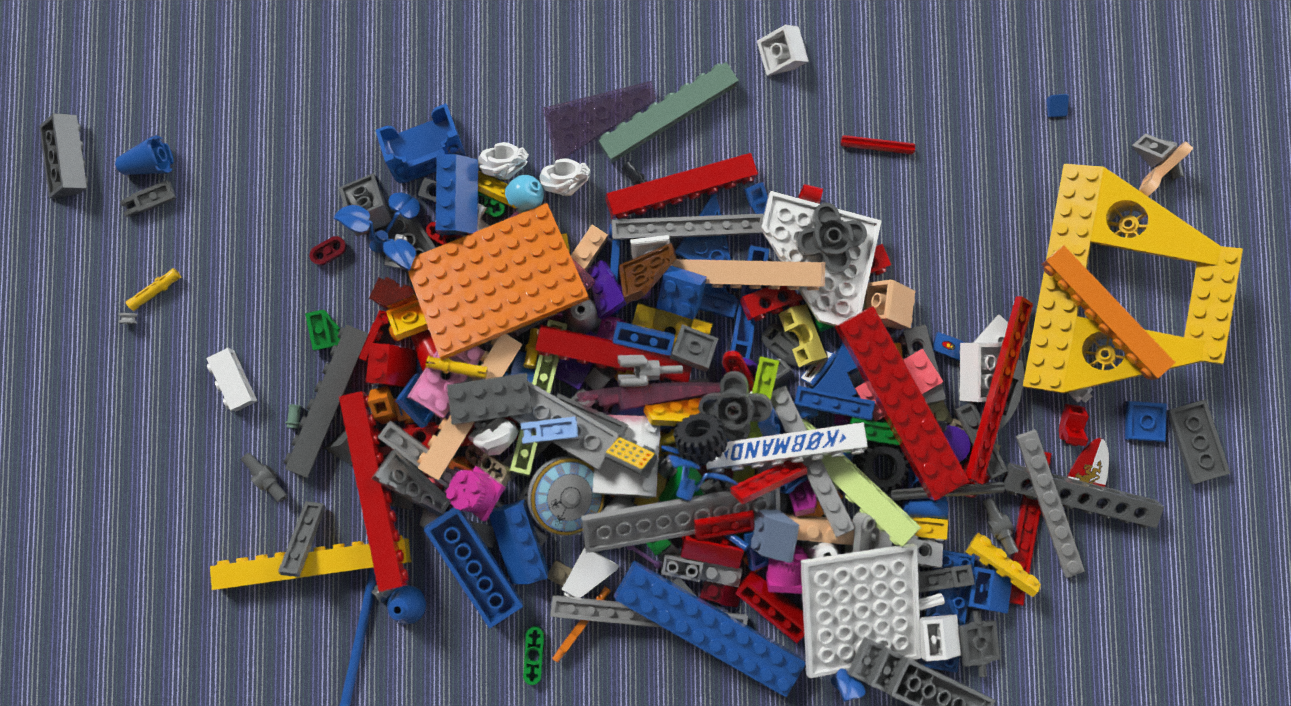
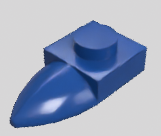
(757, 197)

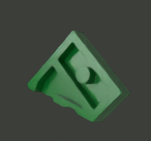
(322, 330)

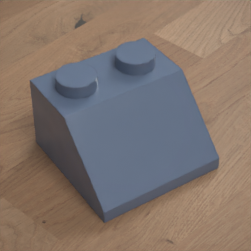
(775, 535)

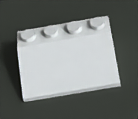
(620, 481)

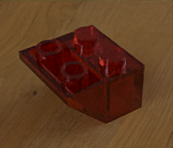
(390, 294)

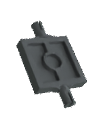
(979, 642)

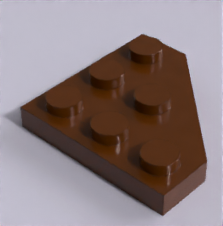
(644, 271)

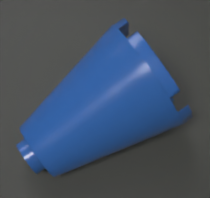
(146, 158)
(406, 605)

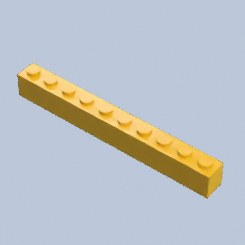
(317, 563)

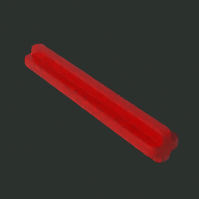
(877, 144)

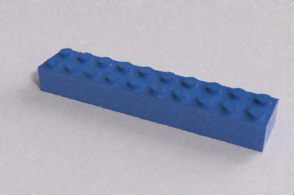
(709, 628)

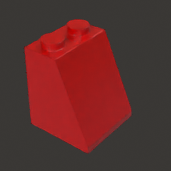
(390, 365)

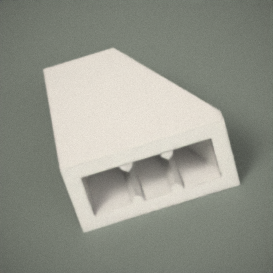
(588, 573)

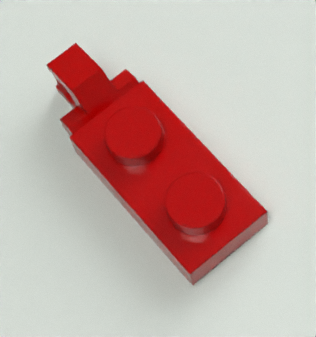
(375, 334)

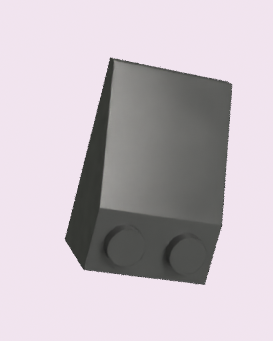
(367, 194)

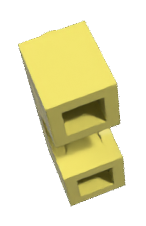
(800, 322)

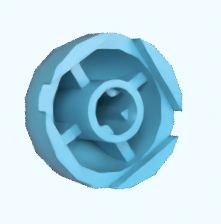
(524, 193)

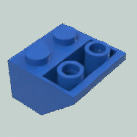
(990, 590)

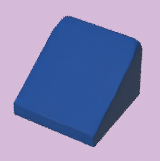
(1057, 105)

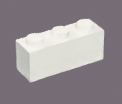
(231, 380)

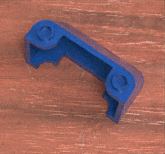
(416, 150)

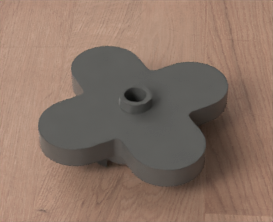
(844, 234)
(735, 393)

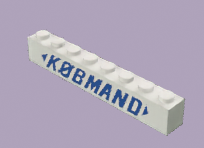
(791, 447)

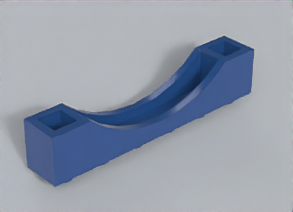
(744, 329)

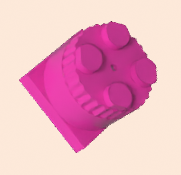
(474, 492)
(786, 576)

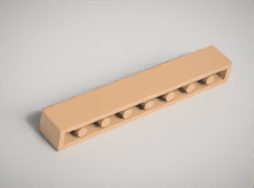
(757, 273)
(451, 436)

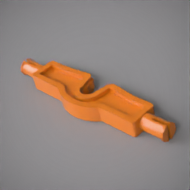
(577, 630)

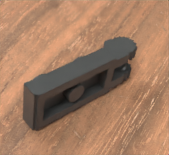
(149, 198)

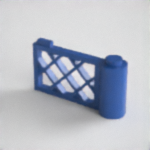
(924, 507)

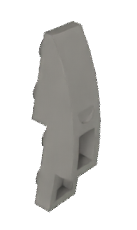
(696, 570)

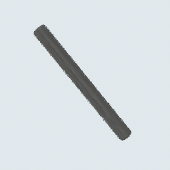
(968, 489)

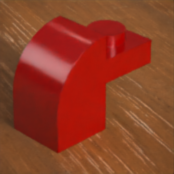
(1072, 425)

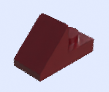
(720, 593)

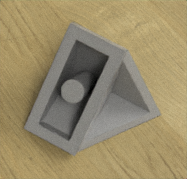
(1153, 149)

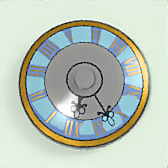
(563, 494)

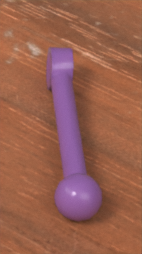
(657, 564)

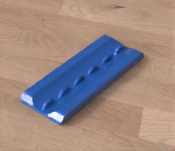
(955, 604)

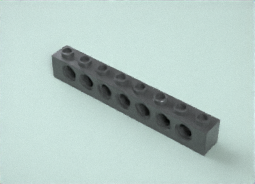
(1147, 516)

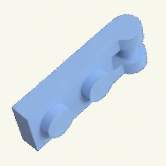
(550, 430)

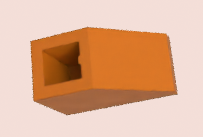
(382, 405)

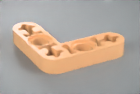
(1153, 179)

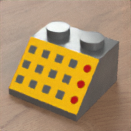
(632, 456)

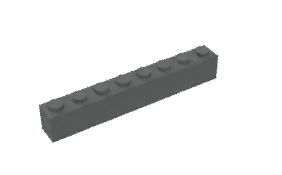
(326, 402)

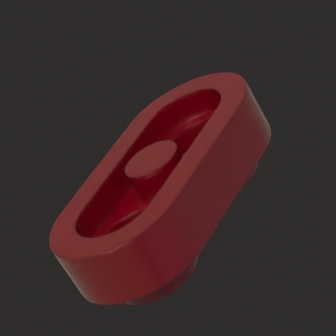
(328, 250)

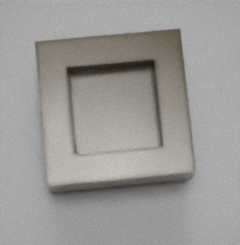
(559, 573)

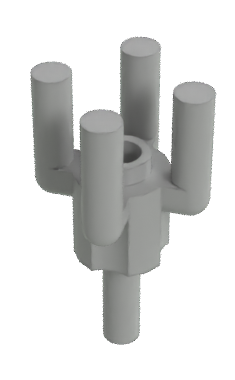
(643, 370)

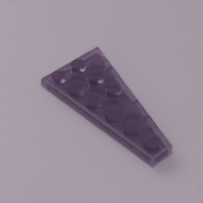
(587, 118)

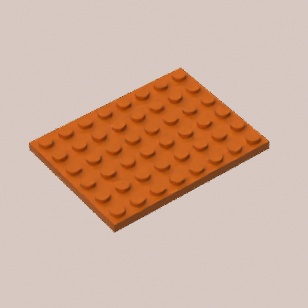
(495, 281)

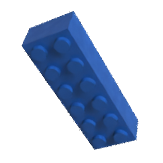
(473, 566)

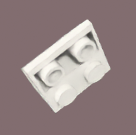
(939, 637)

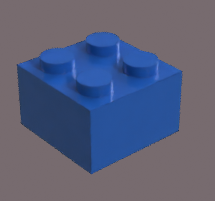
(681, 292)

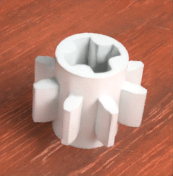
(1083, 394)

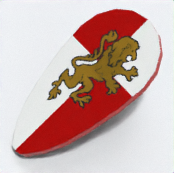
(1092, 464)

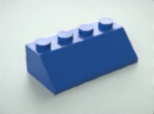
(456, 195)
(519, 543)

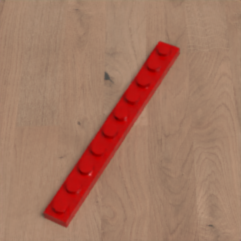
(999, 390)

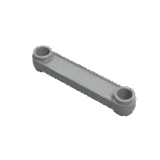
(863, 531)

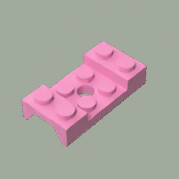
(432, 388)

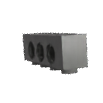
(920, 336)

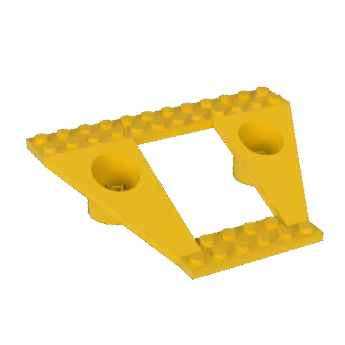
(1083, 215)

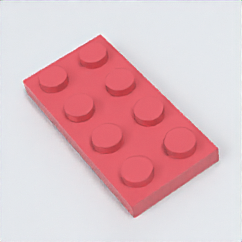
(922, 372)

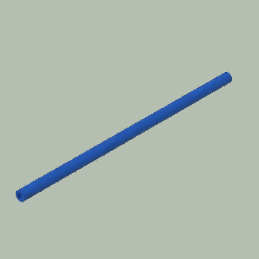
(359, 639)

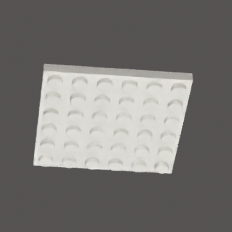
(859, 597)

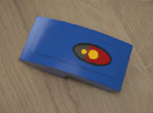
(947, 346)

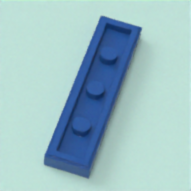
(834, 403)

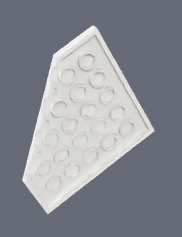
(843, 292)

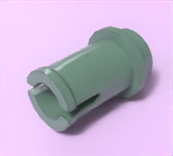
(293, 416)

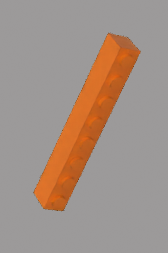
(1108, 314)

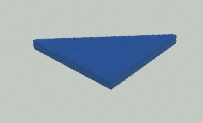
(706, 246)

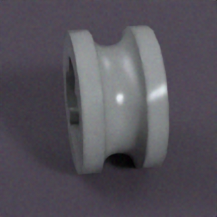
(128, 318)

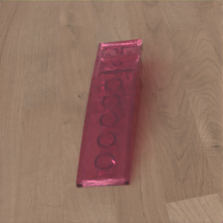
(639, 396)

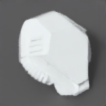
(502, 160)
(564, 177)
(495, 436)

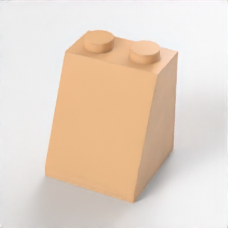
(892, 302)

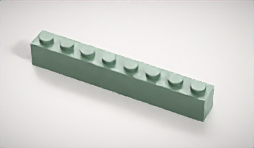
(668, 112)

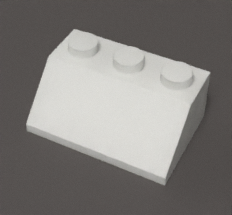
(977, 369)

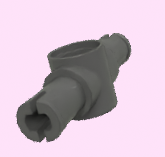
(264, 477)
(1000, 526)

